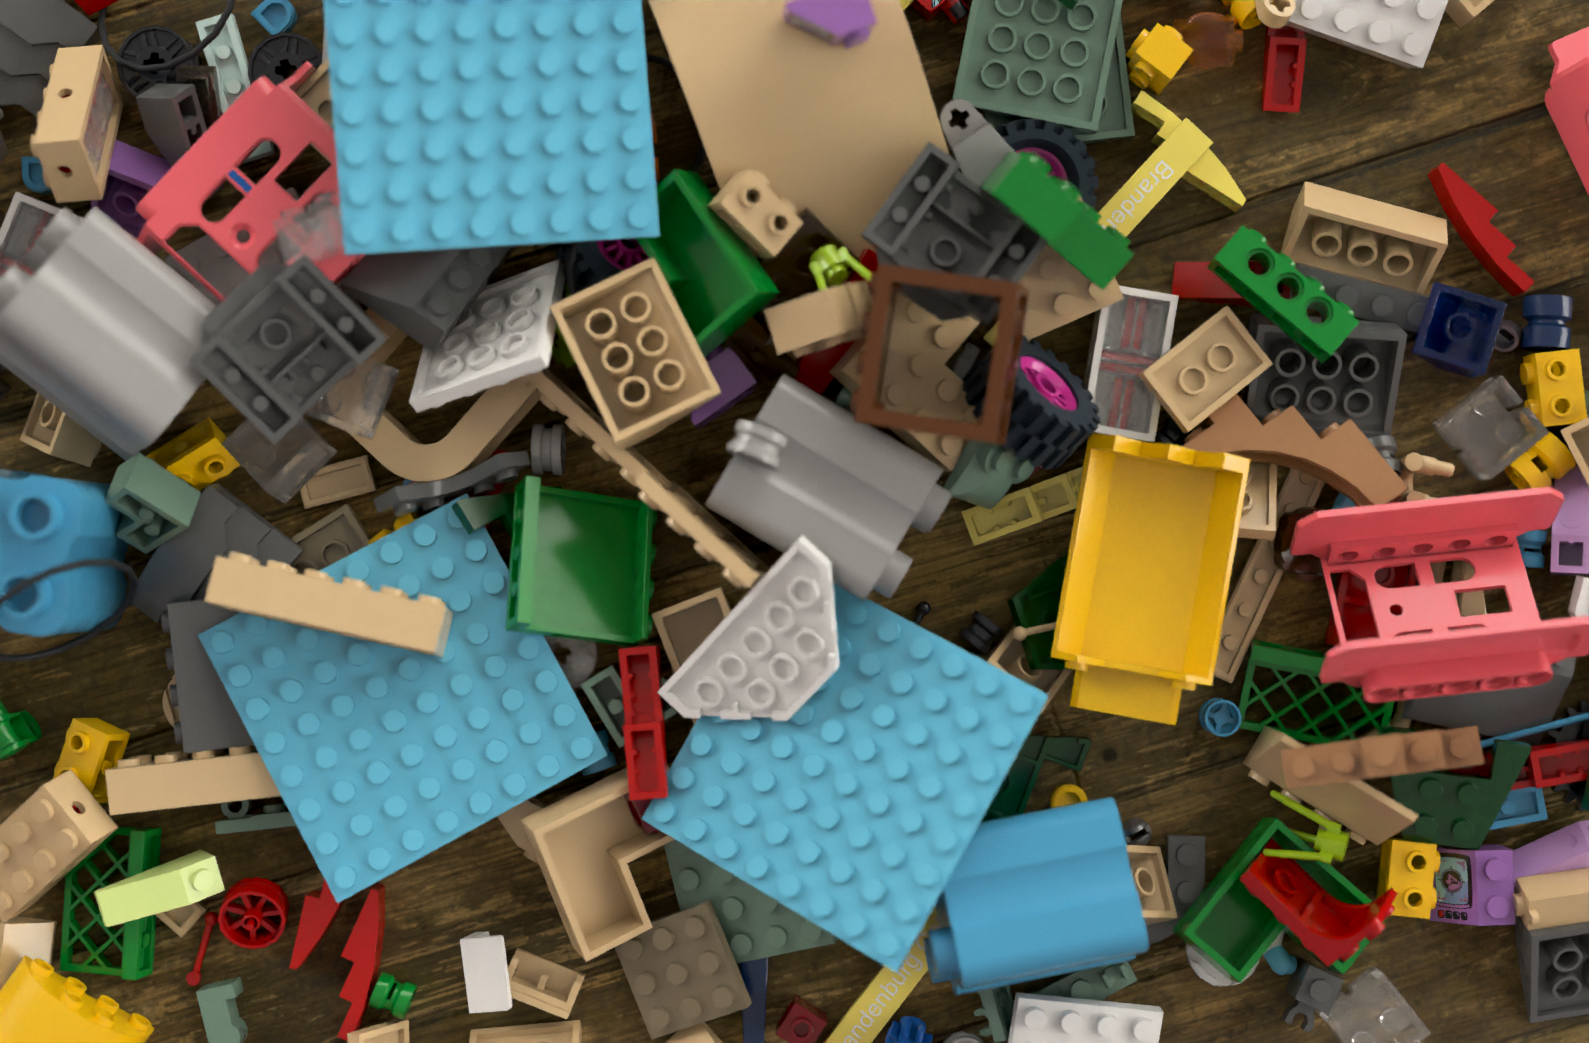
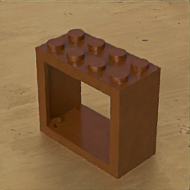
(877, 325)

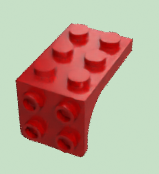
(1355, 604)
(1318, 919)

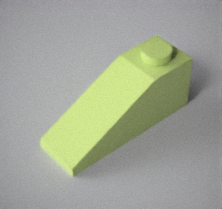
(160, 888)

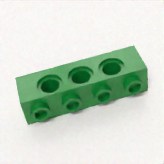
(1287, 314)

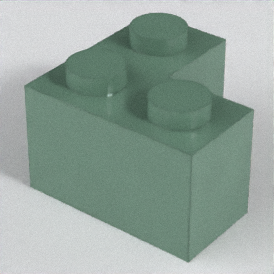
(152, 503)
(607, 698)

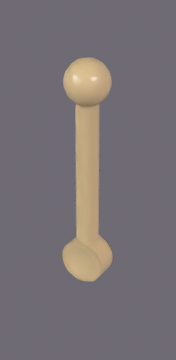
(1021, 633)

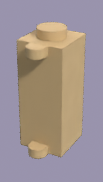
(1553, 898)

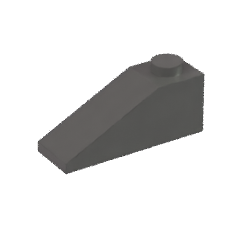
(172, 119)

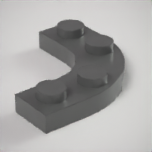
(433, 495)
(1186, 879)

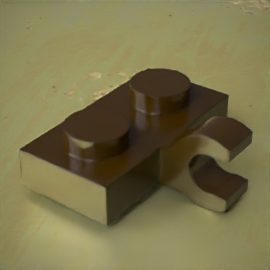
(759, 353)

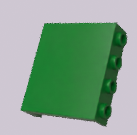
(580, 565)

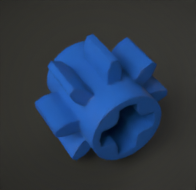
(908, 1030)

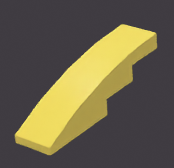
(1207, 172)
(1024, 507)

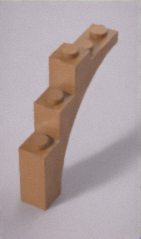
(1338, 457)
(1382, 756)

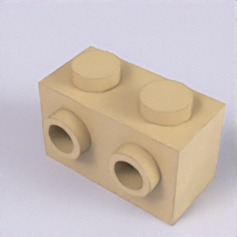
(756, 213)

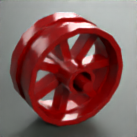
(253, 913)

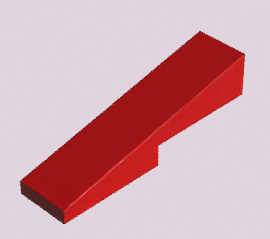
(1283, 69)
(644, 722)

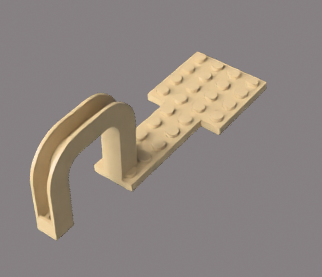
(497, 416)

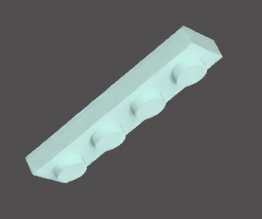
(231, 65)

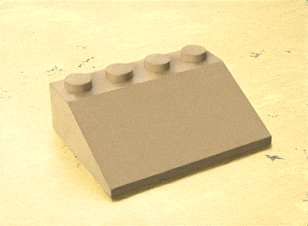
(635, 353)
(1352, 803)

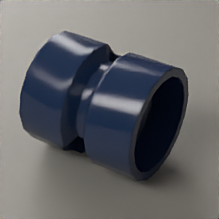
(1546, 322)

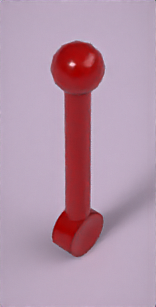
(195, 976)

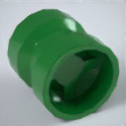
(400, 999)

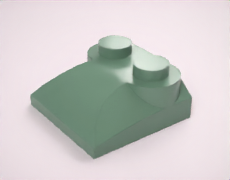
(986, 473)

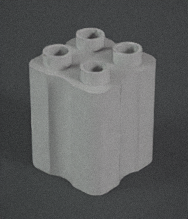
(103, 330)
(837, 487)

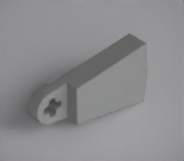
(976, 145)

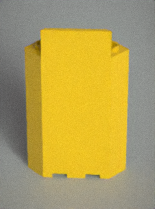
(1147, 574)

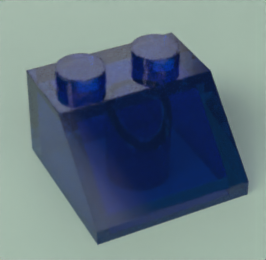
(1458, 330)

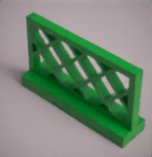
(1305, 662)
(139, 934)

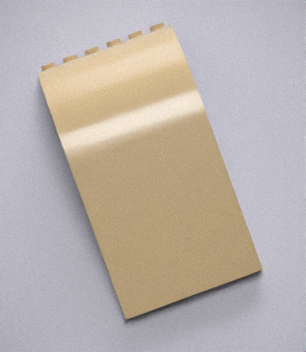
(808, 115)

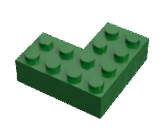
(1058, 217)
(705, 262)
(1237, 928)

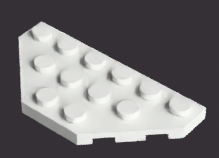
(768, 649)

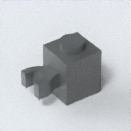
(1313, 989)

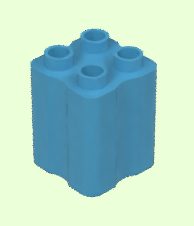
(50, 525)
(1037, 900)

